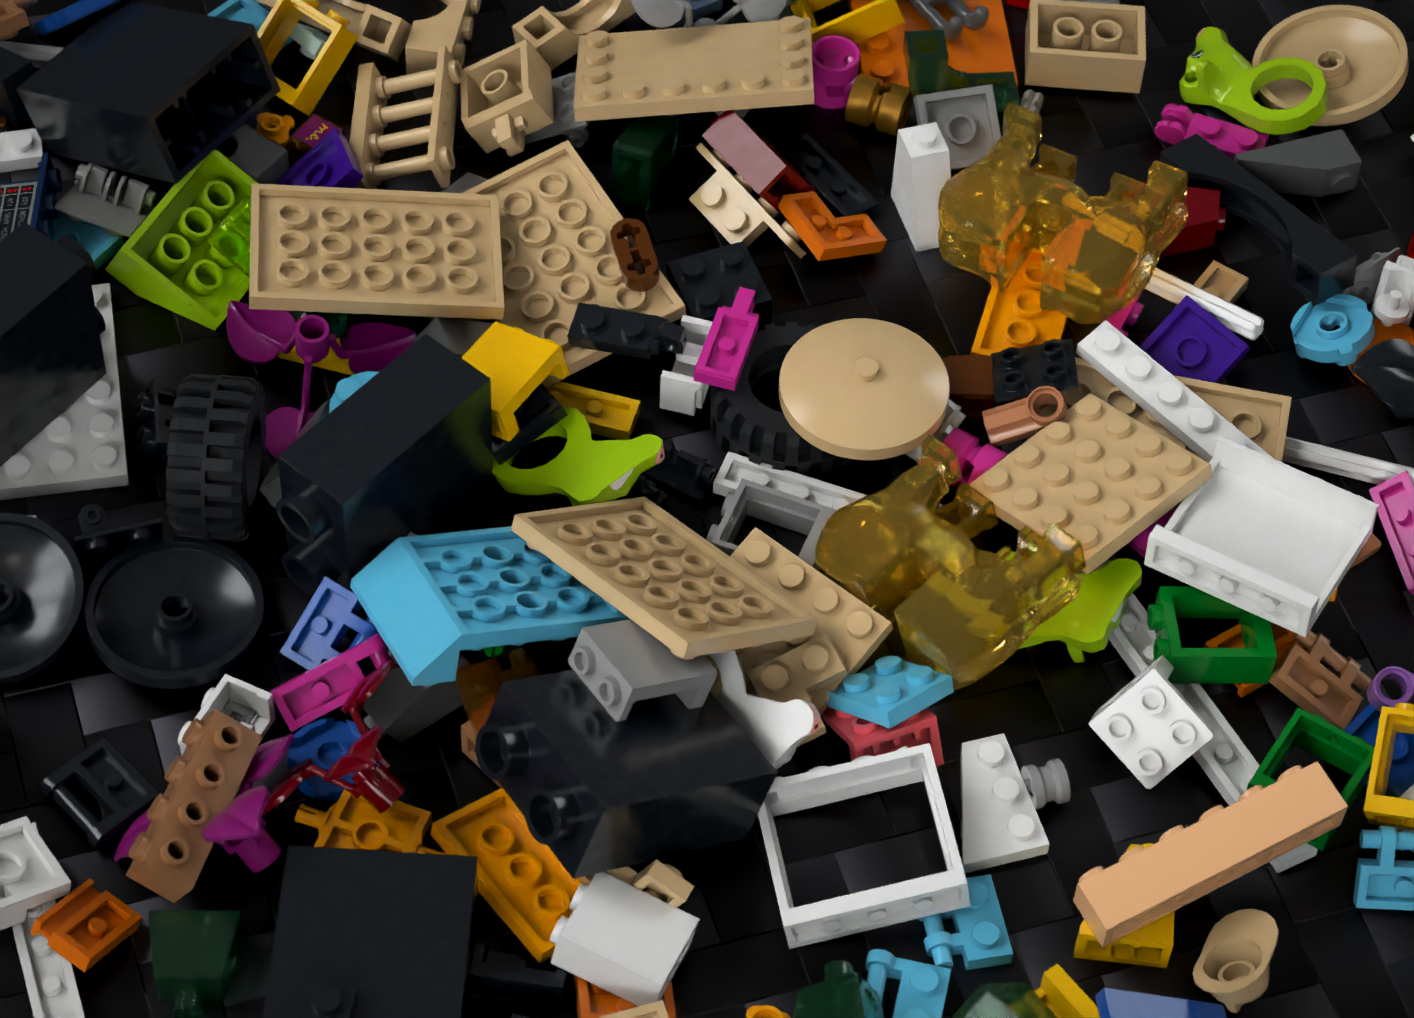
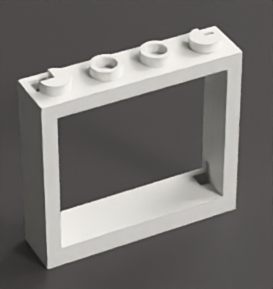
(874, 906)

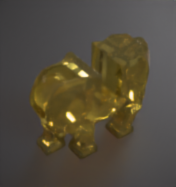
(1093, 246)
(918, 567)

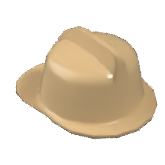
(1237, 958)

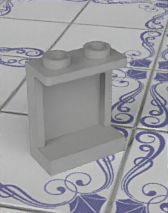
(630, 665)

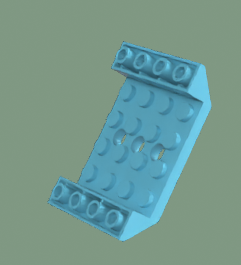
(470, 594)

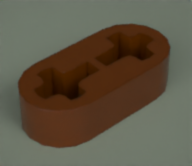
(628, 256)

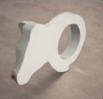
(769, 723)

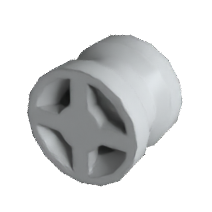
(1047, 783)

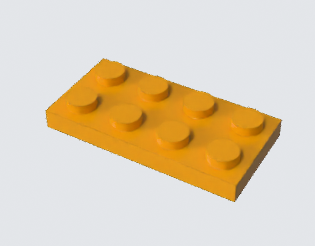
(1016, 314)
(514, 870)

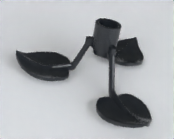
(1390, 375)

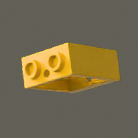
(855, 25)
(276, 31)
(1378, 807)

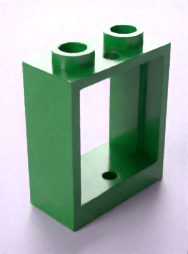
(1210, 665)
(1316, 737)

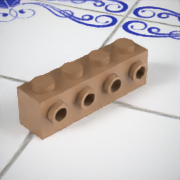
(198, 789)

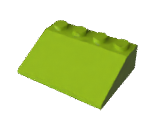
(170, 250)

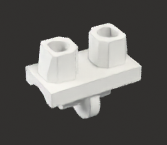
(1395, 293)

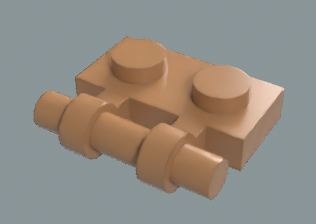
(1314, 686)

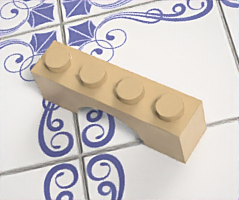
(374, 27)
(446, 28)
(557, 33)

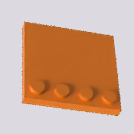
(972, 52)

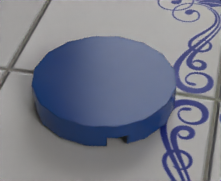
(325, 743)

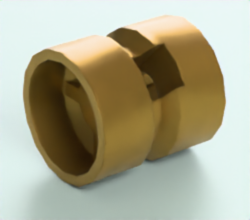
(878, 104)

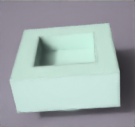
(310, 39)

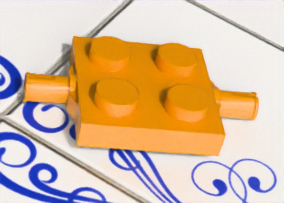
(357, 825)

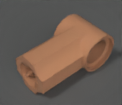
(1021, 418)

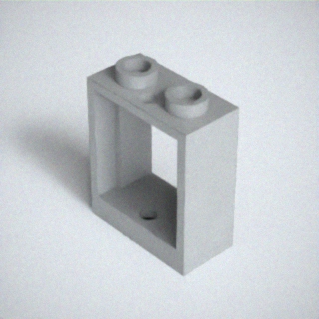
(773, 507)

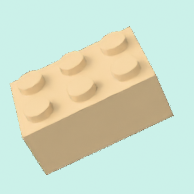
(1085, 45)

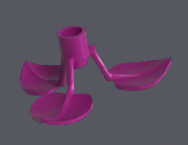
(263, 333)
(241, 824)

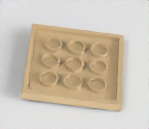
(1093, 478)
(848, 622)

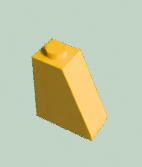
(1143, 947)

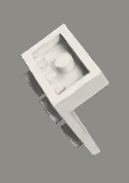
(1151, 725)

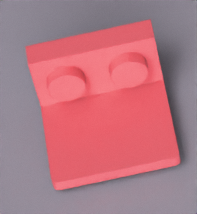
(873, 739)

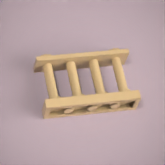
(372, 116)

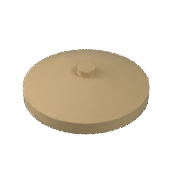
(1353, 46)
(863, 389)

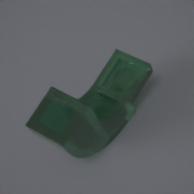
(929, 70)

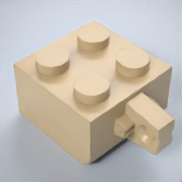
(507, 98)

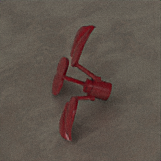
(371, 779)

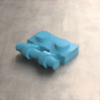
(1385, 881)
(978, 928)

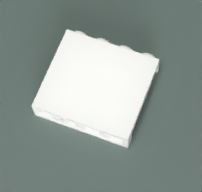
(1263, 537)

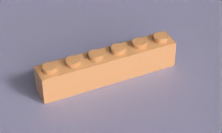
(1208, 853)

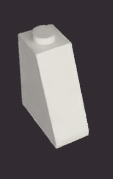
(918, 178)

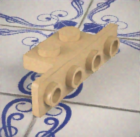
(734, 211)

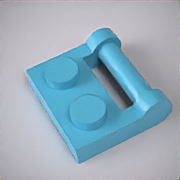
(921, 985)

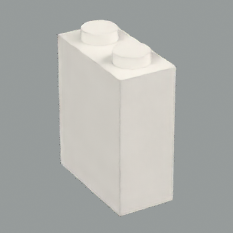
(622, 939)

